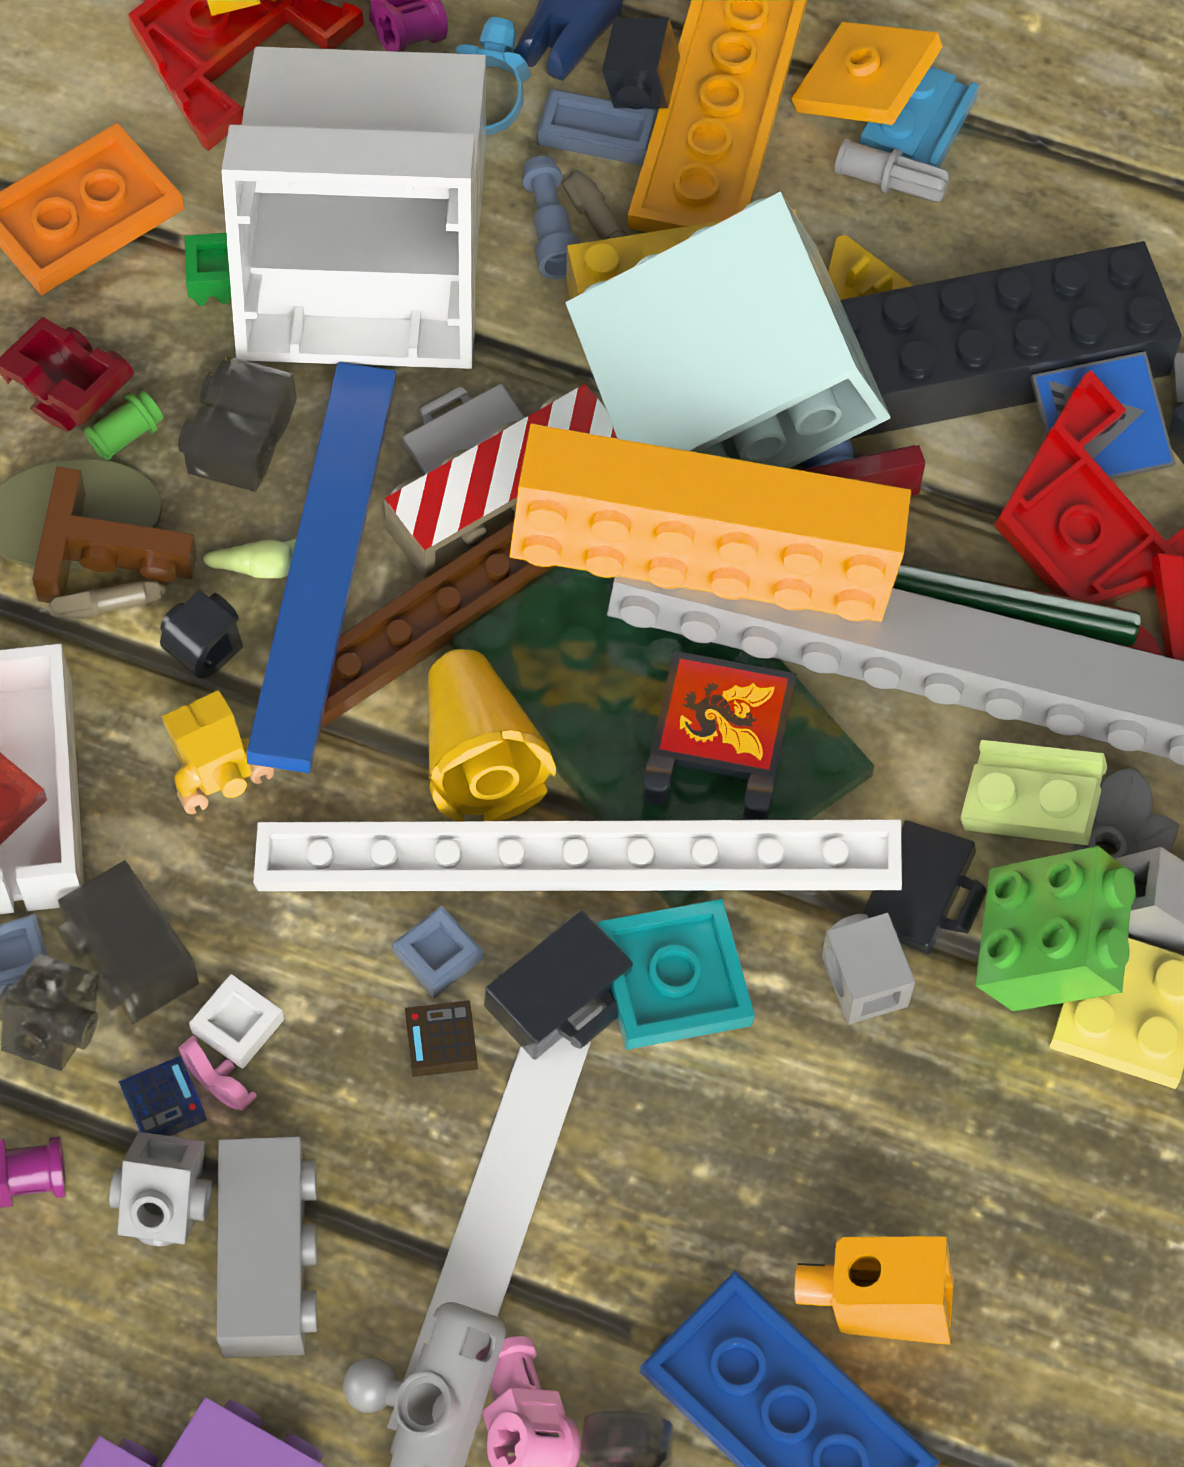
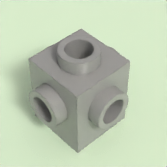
(161, 1189)

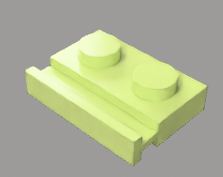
(1034, 792)

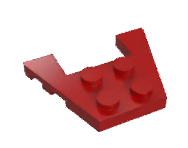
(197, 48)
(1071, 515)

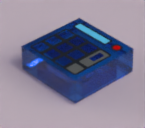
(163, 1099)

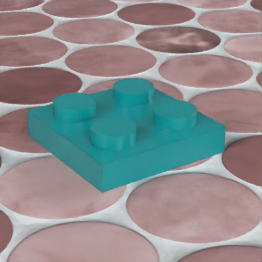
(682, 975)

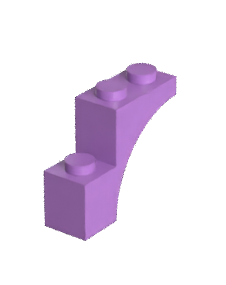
(213, 1439)

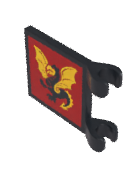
(721, 722)

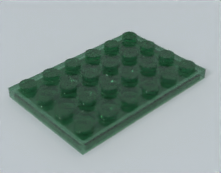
(597, 701)

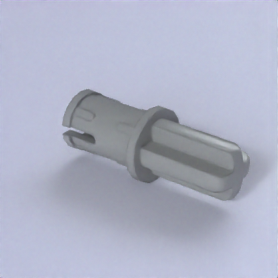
(892, 171)

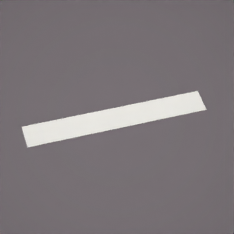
(505, 1191)

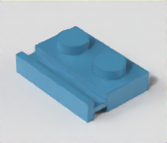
(927, 121)

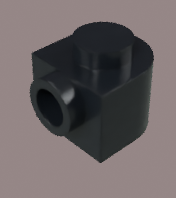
(201, 633)

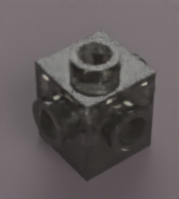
(49, 1012)

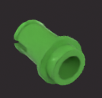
(124, 425)

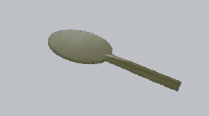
(111, 491)

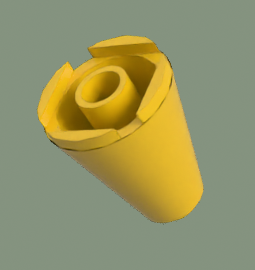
(481, 742)

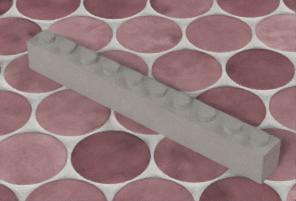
(947, 656)

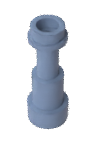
(551, 219)

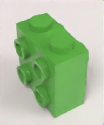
(1056, 929)

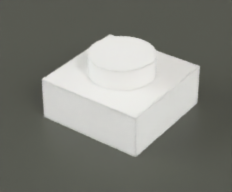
(236, 1021)

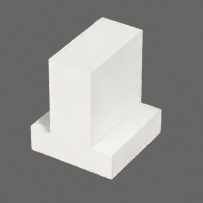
(356, 207)

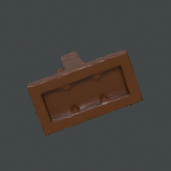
(102, 543)

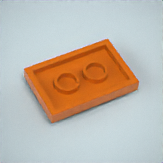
(83, 208)

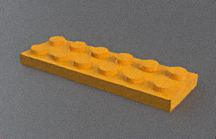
(719, 114)

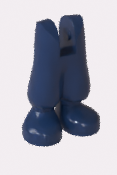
(568, 29)

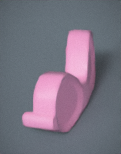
(215, 1080)

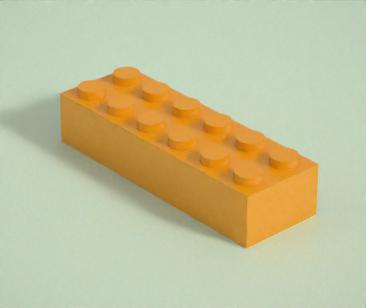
(709, 523)

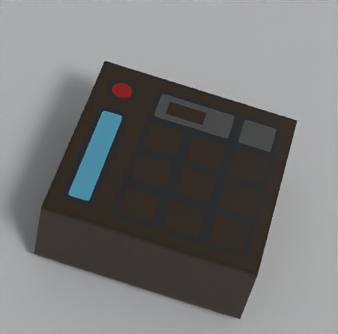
(441, 1038)

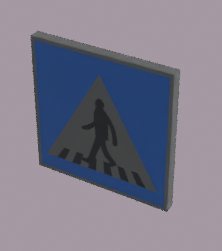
(1137, 439)

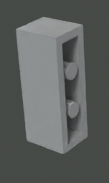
(265, 1247)

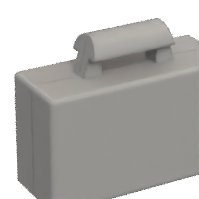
(460, 427)

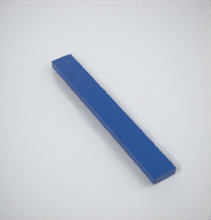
(321, 570)

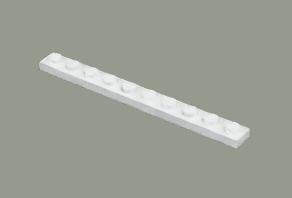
(579, 855)

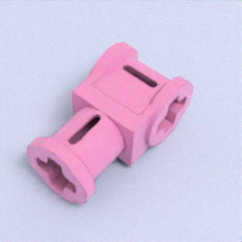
(525, 1414)

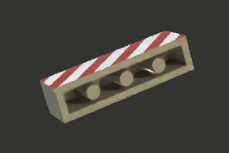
(478, 487)

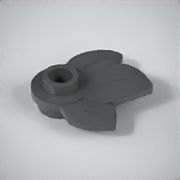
(1126, 817)

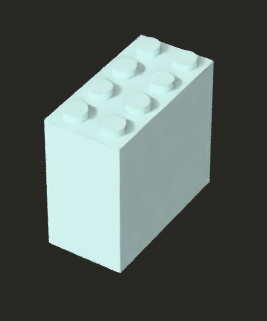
(730, 345)

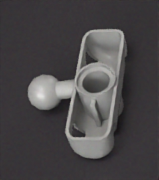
(440, 1369)

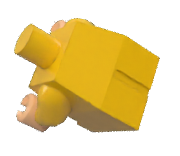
(209, 752)

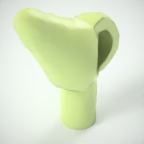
(256, 559)

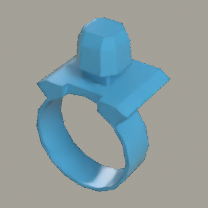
(499, 43)

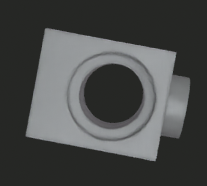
(867, 967)

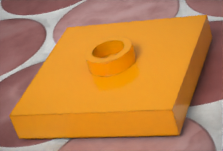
(867, 72)

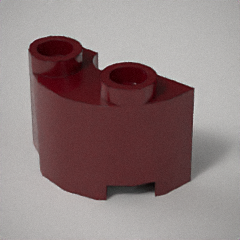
(64, 373)

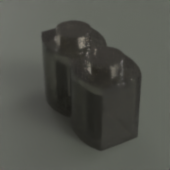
(238, 423)

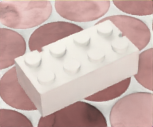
(38, 736)

